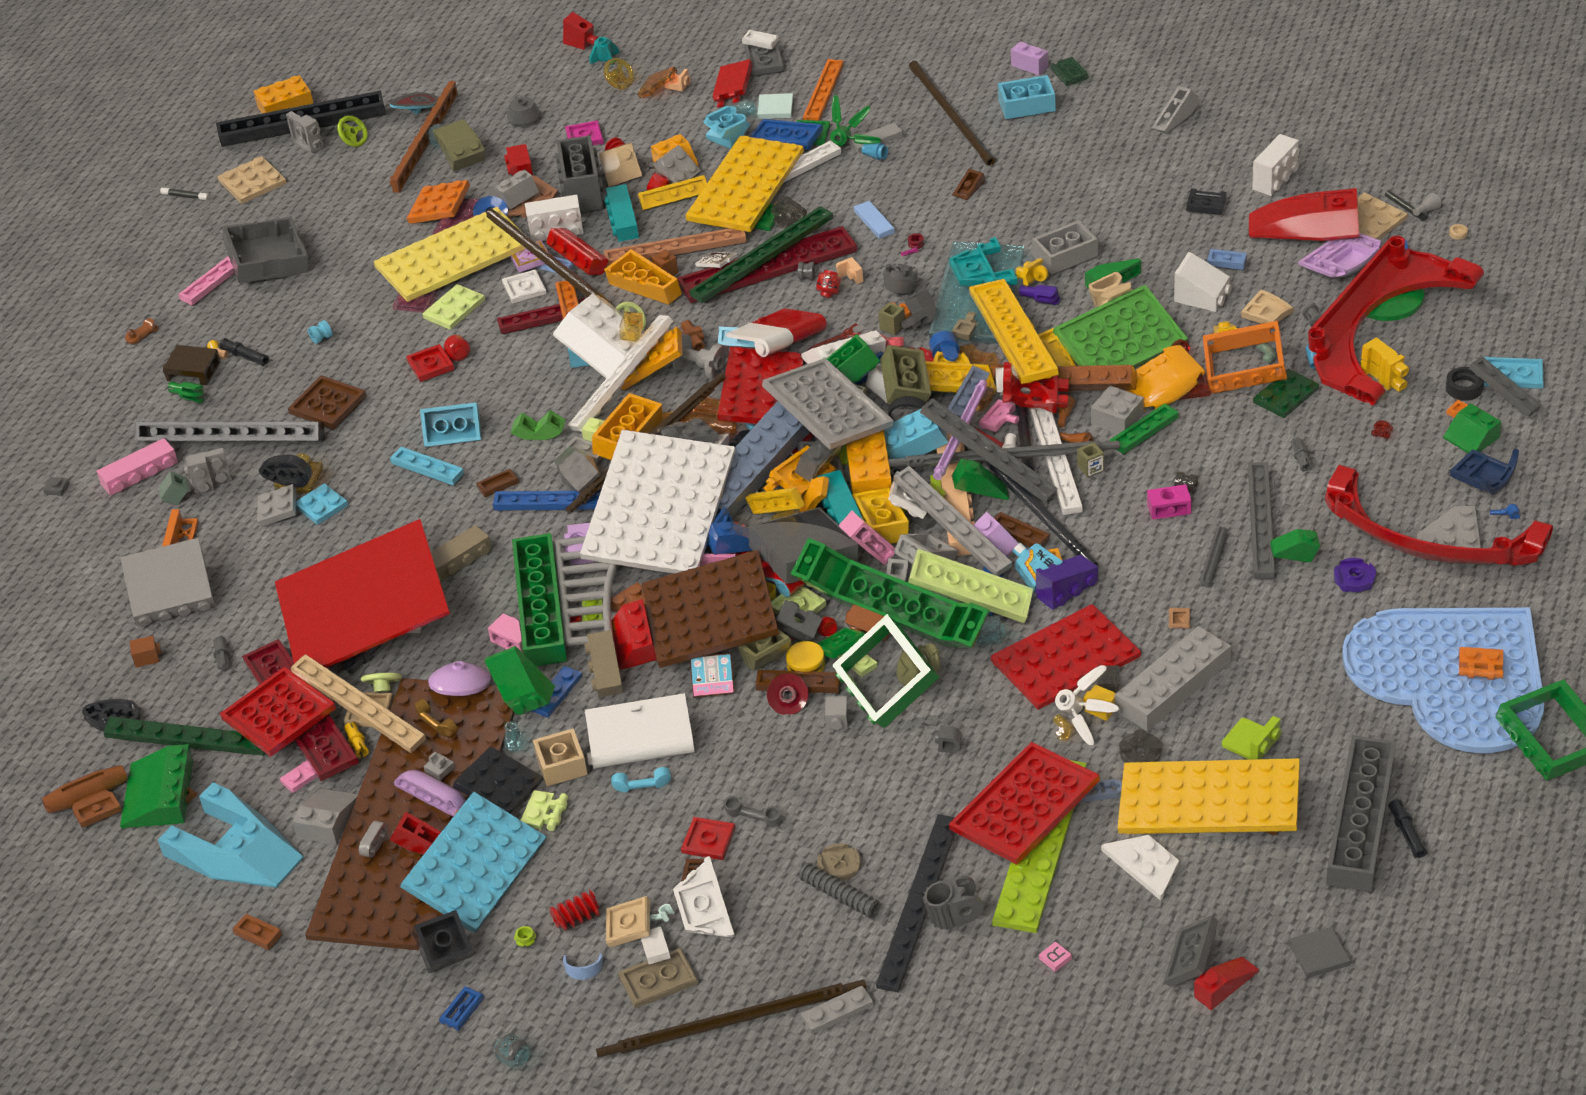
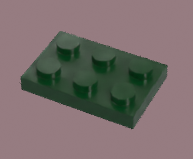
(1286, 395)

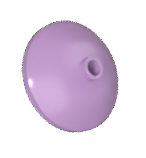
(459, 679)

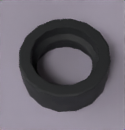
(1460, 392)

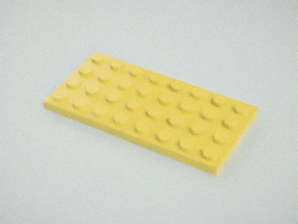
(447, 256)

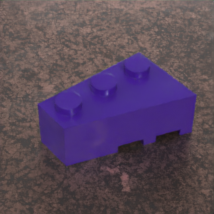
(1065, 580)

